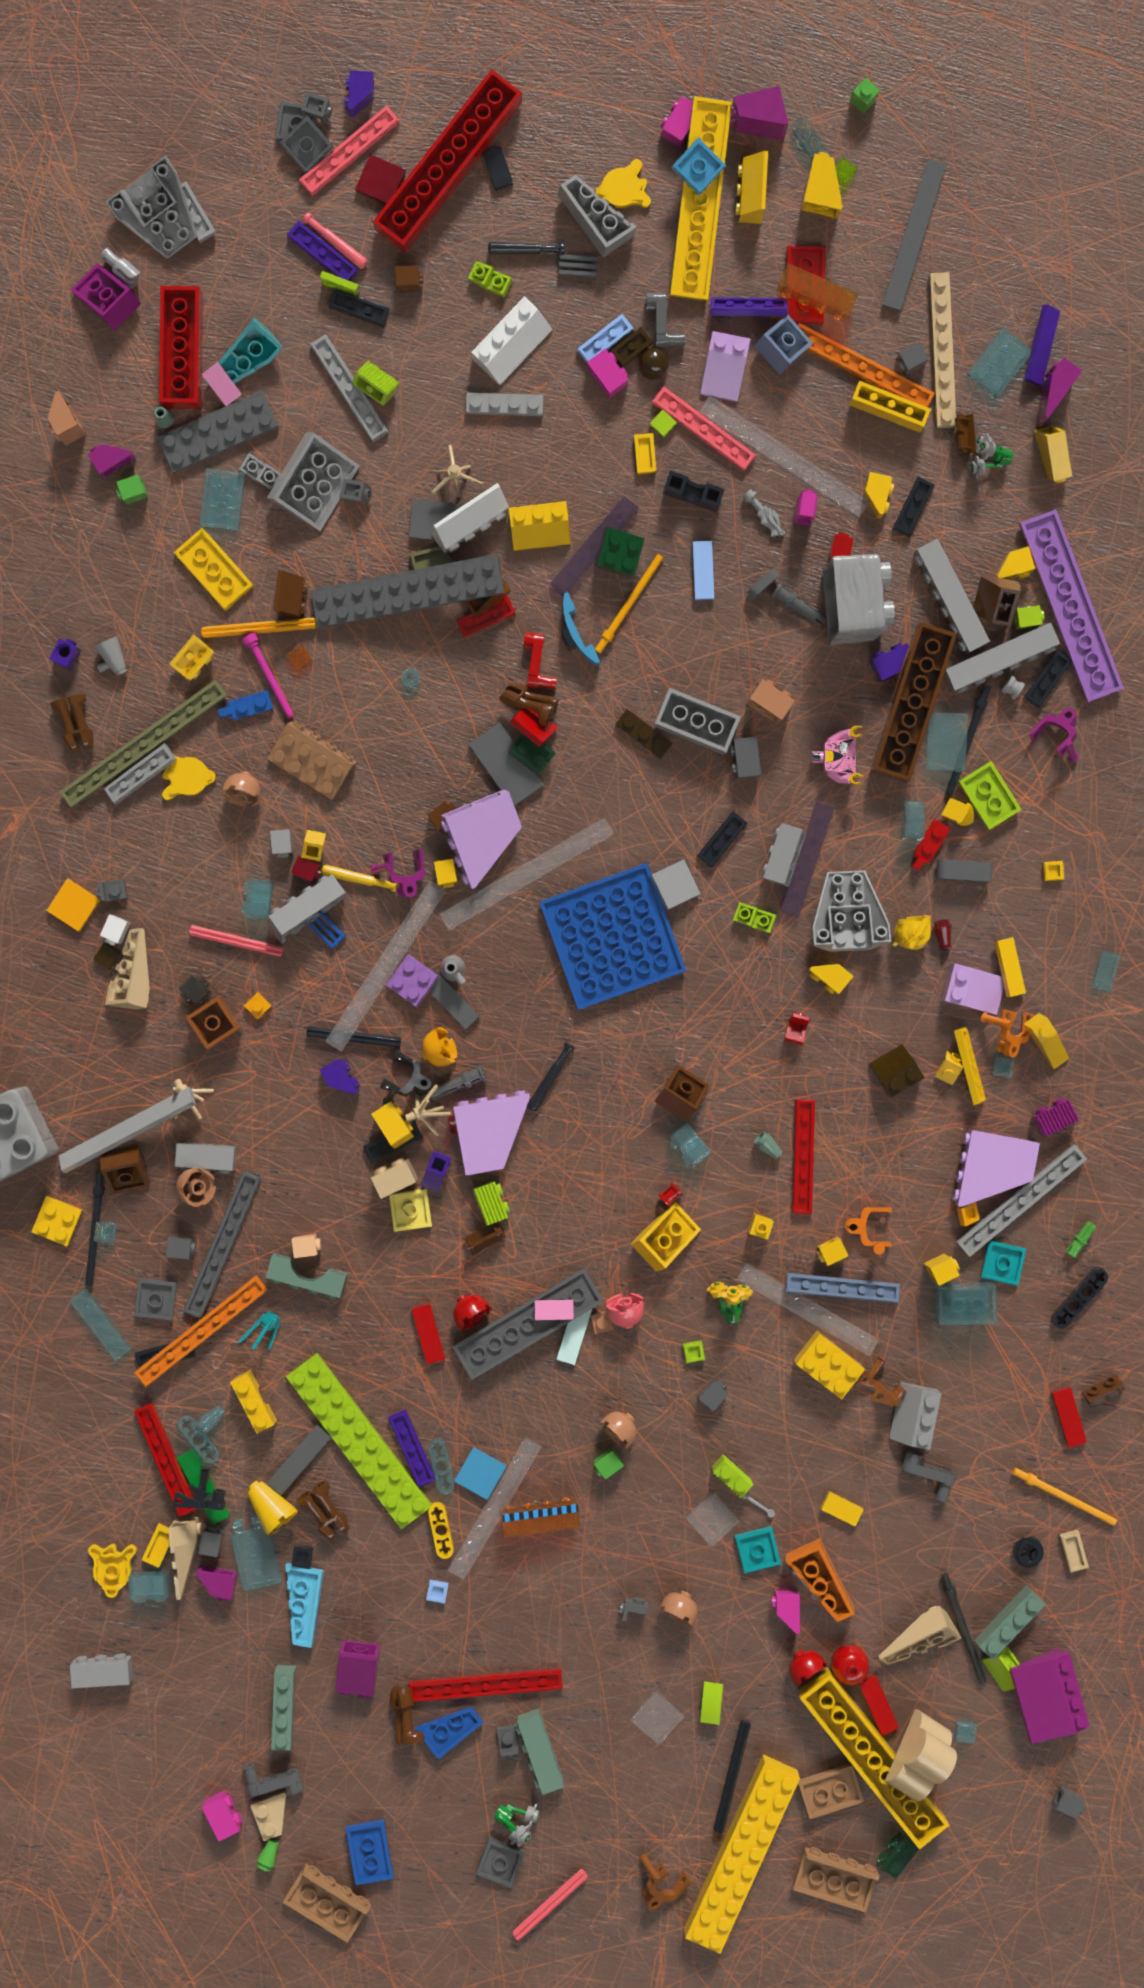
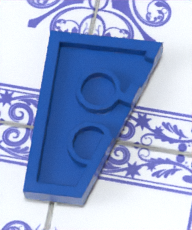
(449, 1730)

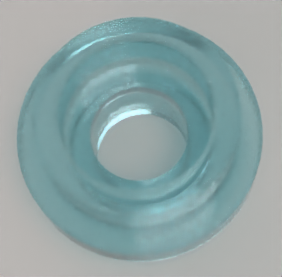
(412, 683)

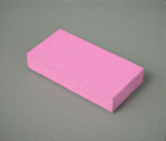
(221, 384)
(554, 1309)

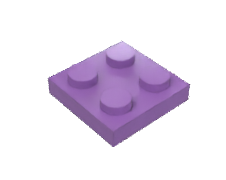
(412, 980)

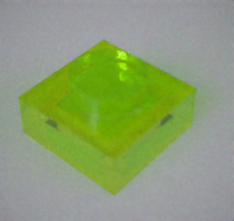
(845, 171)

